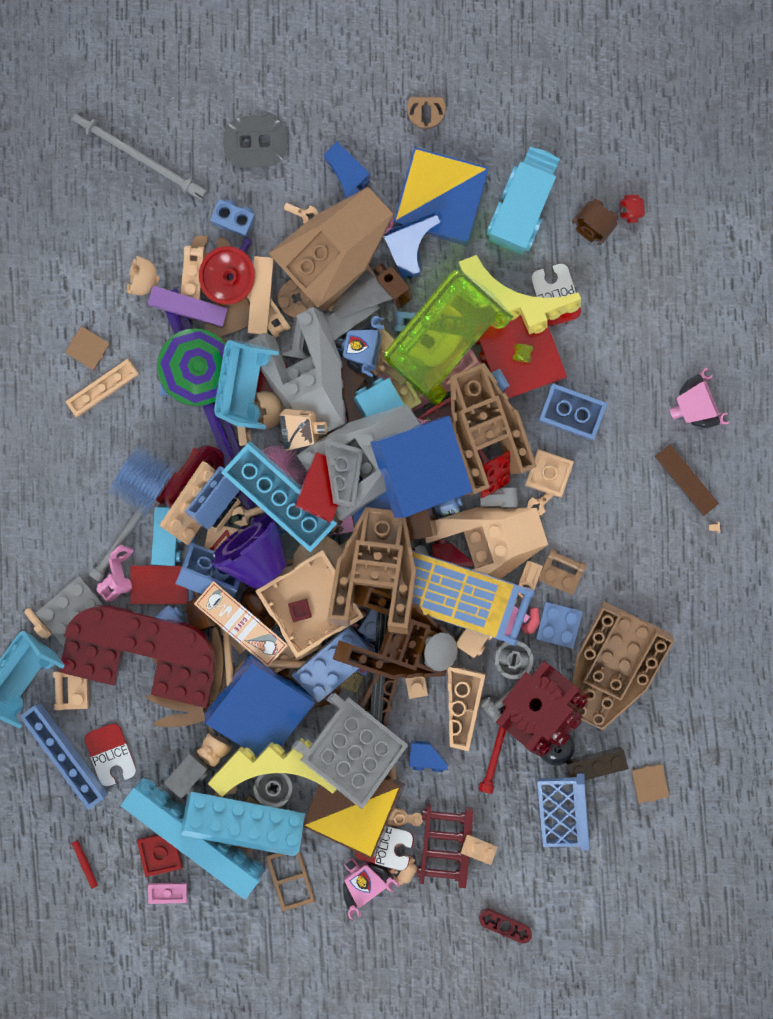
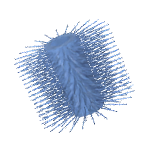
(141, 480)

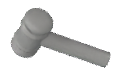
(492, 708)

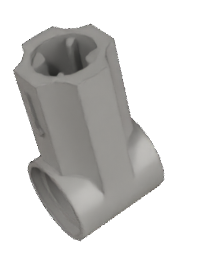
(504, 497)

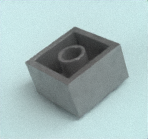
(184, 778)

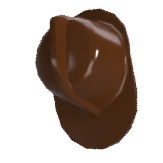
(254, 605)

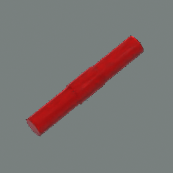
(84, 864)

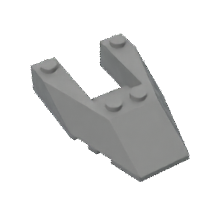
(313, 382)
(359, 435)

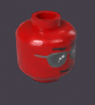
(632, 208)

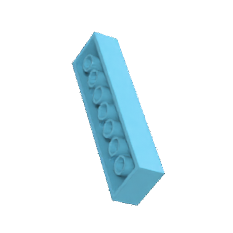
(166, 818)

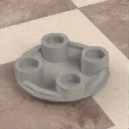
(440, 651)

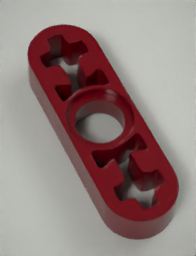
(490, 925)

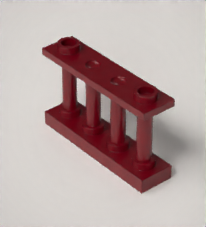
(464, 818)

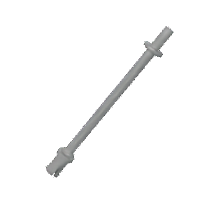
(187, 184)

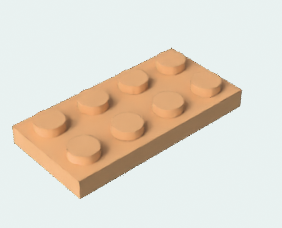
(176, 520)

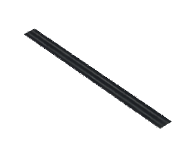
(377, 690)

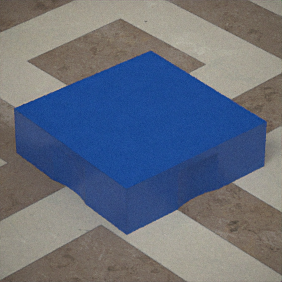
(421, 467)
(258, 707)

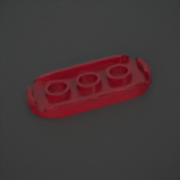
(207, 454)

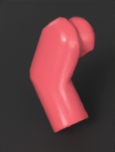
(533, 623)

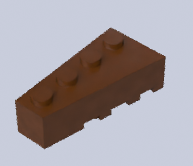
(389, 690)

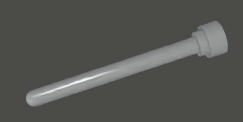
(99, 571)

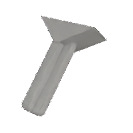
(297, 345)

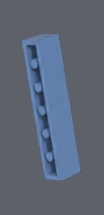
(64, 755)

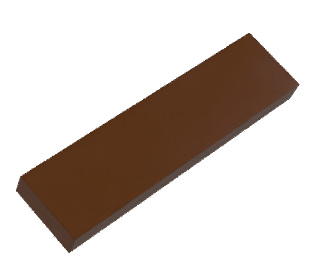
(686, 480)

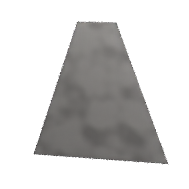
(361, 295)

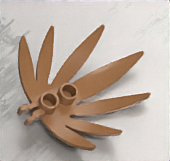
(195, 713)

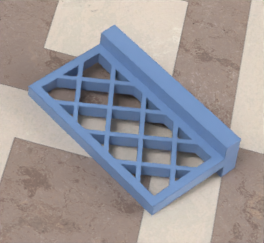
(579, 807)

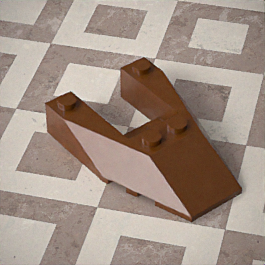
(400, 653)

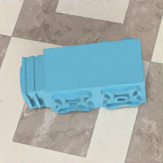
(524, 197)

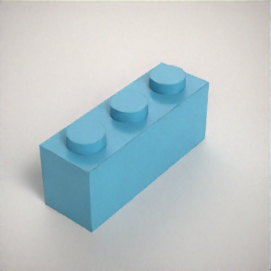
(164, 545)

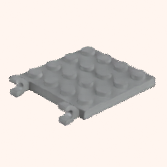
(352, 751)

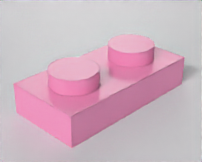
(167, 892)

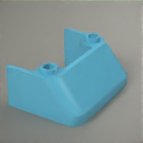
(239, 383)
(17, 670)

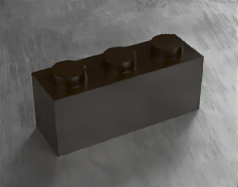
(598, 764)

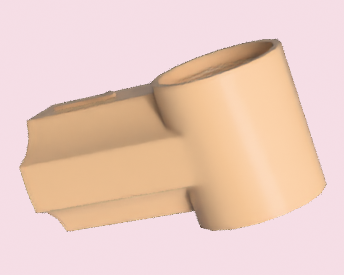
(530, 575)

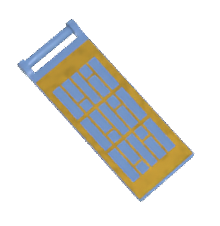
(467, 597)

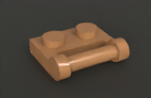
(559, 578)

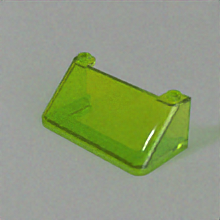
(444, 333)

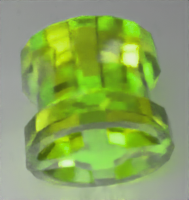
(522, 353)

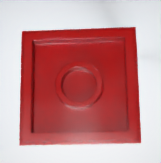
(158, 855)

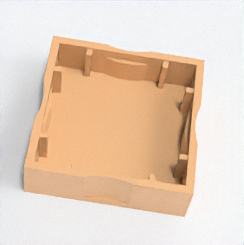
(308, 580)

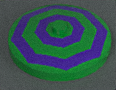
(191, 366)

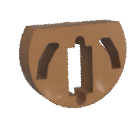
(431, 101)

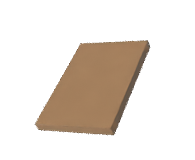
(235, 319)

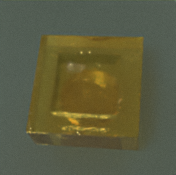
(352, 683)

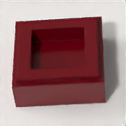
(300, 610)

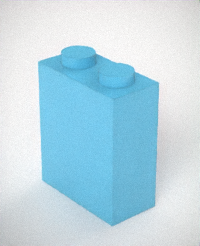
(377, 398)

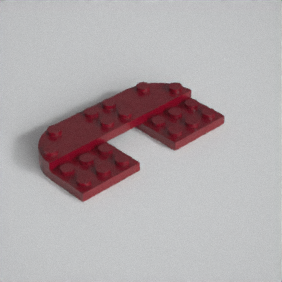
(104, 631)

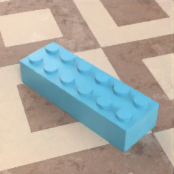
(276, 495)
(242, 824)

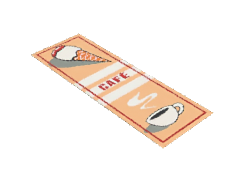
(240, 624)

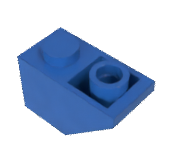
(426, 756)

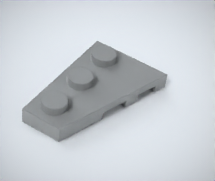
(344, 472)

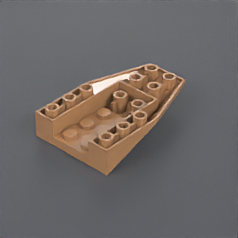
(334, 247)
(617, 663)

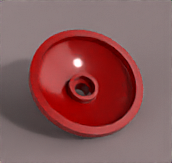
(216, 270)

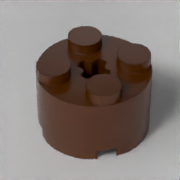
(595, 221)

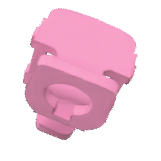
(115, 580)

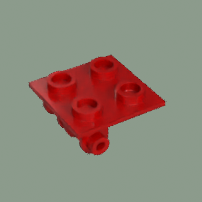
(497, 473)

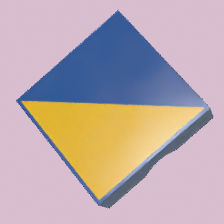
(444, 185)

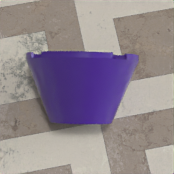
(253, 554)

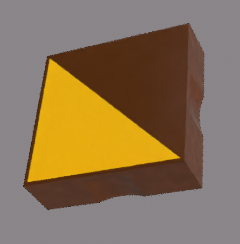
(349, 825)

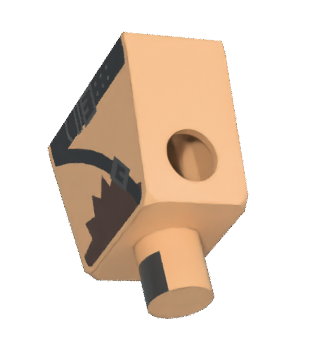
(300, 428)

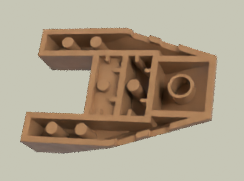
(485, 417)
(376, 557)

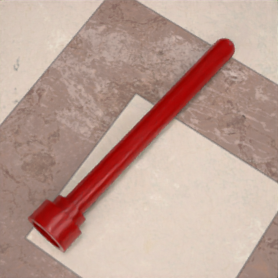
(487, 783)

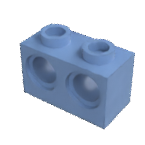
(231, 222)

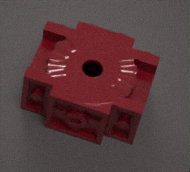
(552, 710)

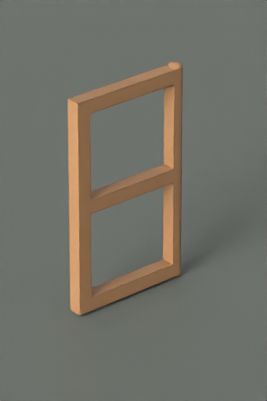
(290, 878)

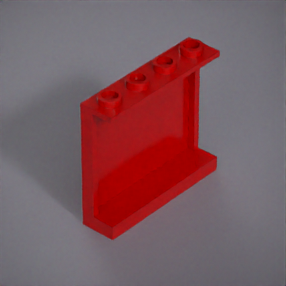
(498, 350)

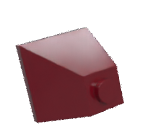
(449, 553)

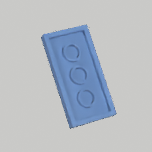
(323, 673)

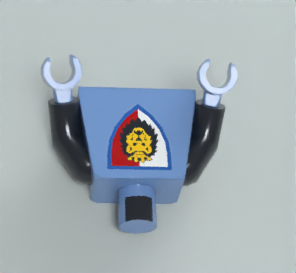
(362, 346)

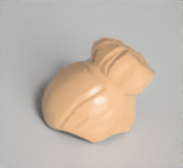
(213, 749)

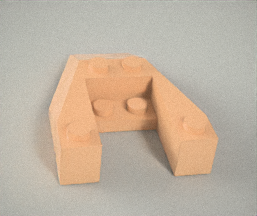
(496, 536)

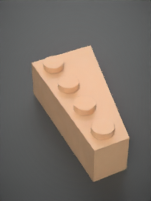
(465, 696)

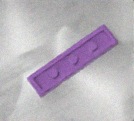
(187, 306)

